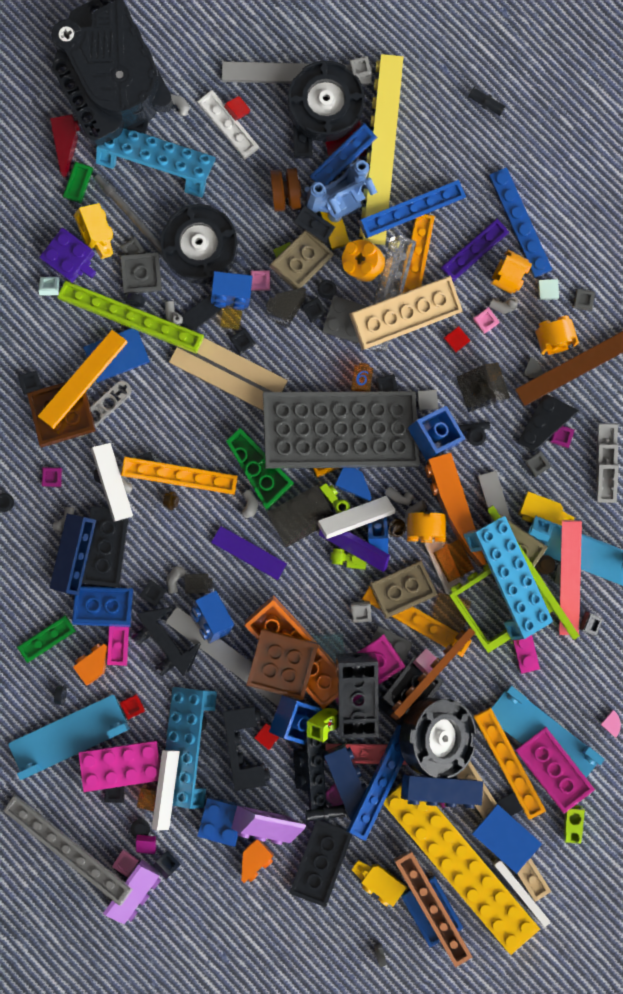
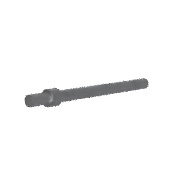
(109, 190)

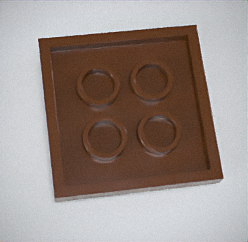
(74, 424)
(282, 664)

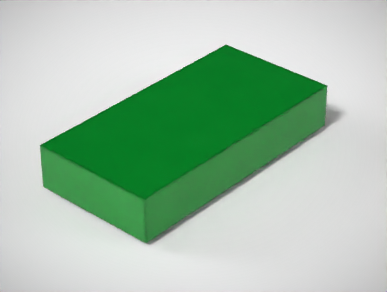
(78, 182)

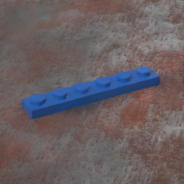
(412, 209)
(520, 222)
(377, 789)

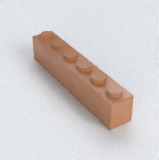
(433, 908)

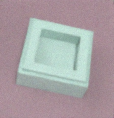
(49, 286)
(548, 289)

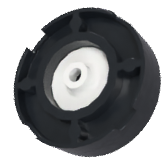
(325, 101)
(193, 226)
(437, 737)

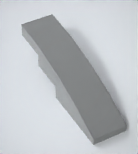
(607, 462)

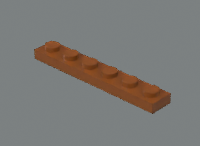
(426, 679)

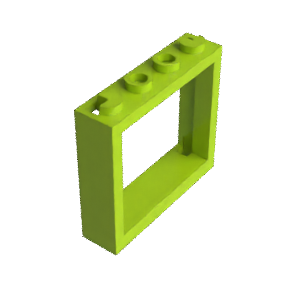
(458, 588)

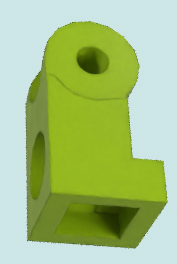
(323, 722)
(574, 824)

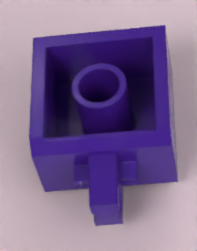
(68, 256)

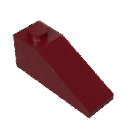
(65, 135)

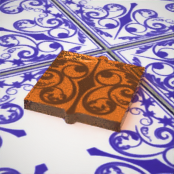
(453, 560)
(448, 613)

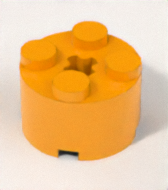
(363, 270)
(510, 272)
(556, 335)
(426, 527)

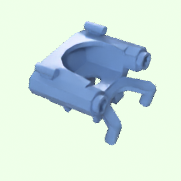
(342, 195)

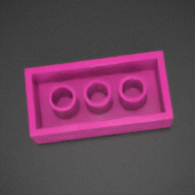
(119, 766)

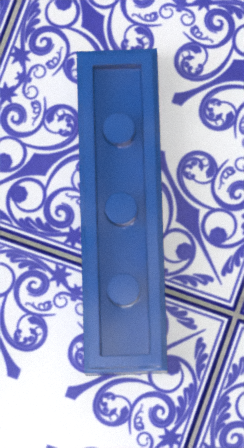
(344, 155)

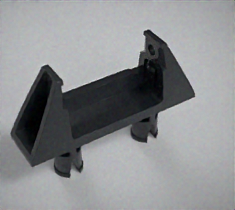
(174, 656)

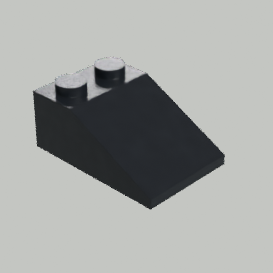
(400, 685)

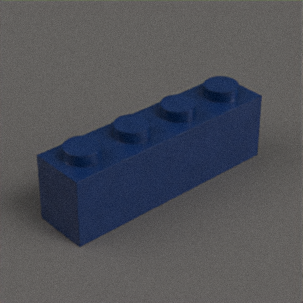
(72, 554)
(346, 777)
(442, 790)

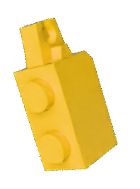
(95, 229)
(538, 506)
(380, 882)

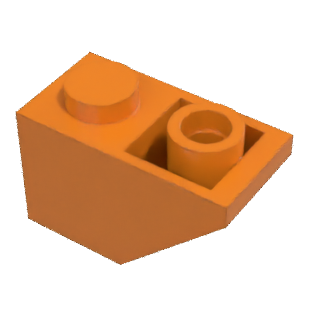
(92, 666)
(254, 857)

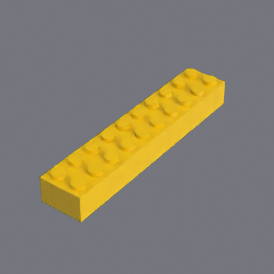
(464, 870)

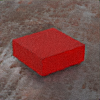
(237, 108)
(457, 339)
(132, 706)
(265, 737)

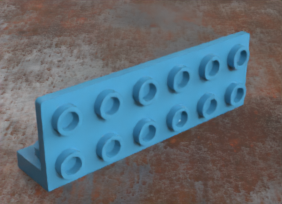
(159, 155)
(596, 555)
(512, 578)
(524, 720)
(68, 736)
(184, 736)

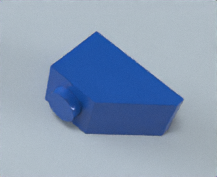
(353, 482)
(378, 534)

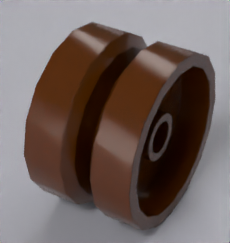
(286, 189)

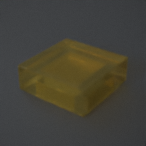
(231, 319)

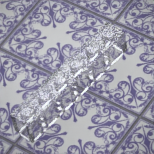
(394, 274)

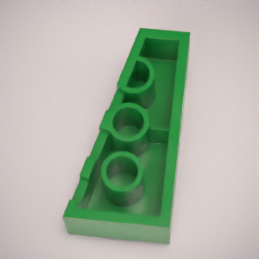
(268, 483)

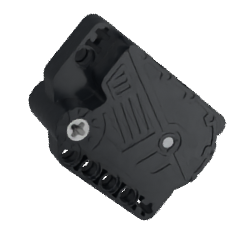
(109, 70)

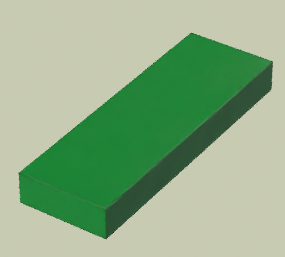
(46, 639)

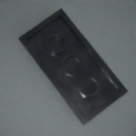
(106, 549)
(321, 863)

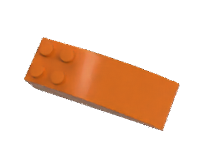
(452, 500)
(275, 617)

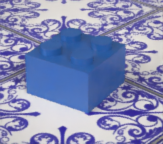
(231, 290)
(436, 433)
(211, 617)
(292, 719)
(218, 820)

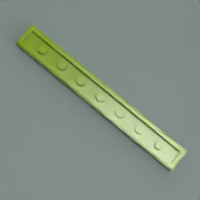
(130, 317)
(542, 586)

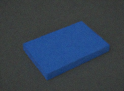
(129, 358)
(103, 606)
(506, 838)
(421, 919)

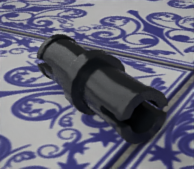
(486, 101)
(325, 813)

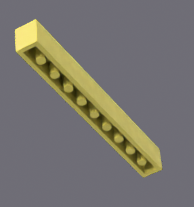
(383, 147)

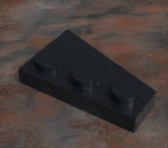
(546, 420)

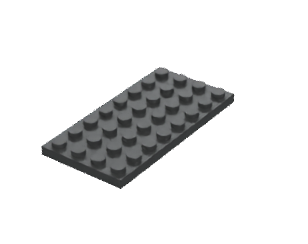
(339, 429)

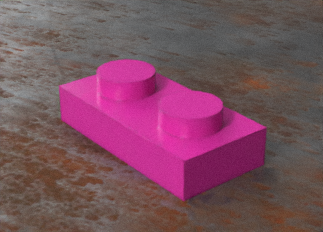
(118, 646)
(526, 655)

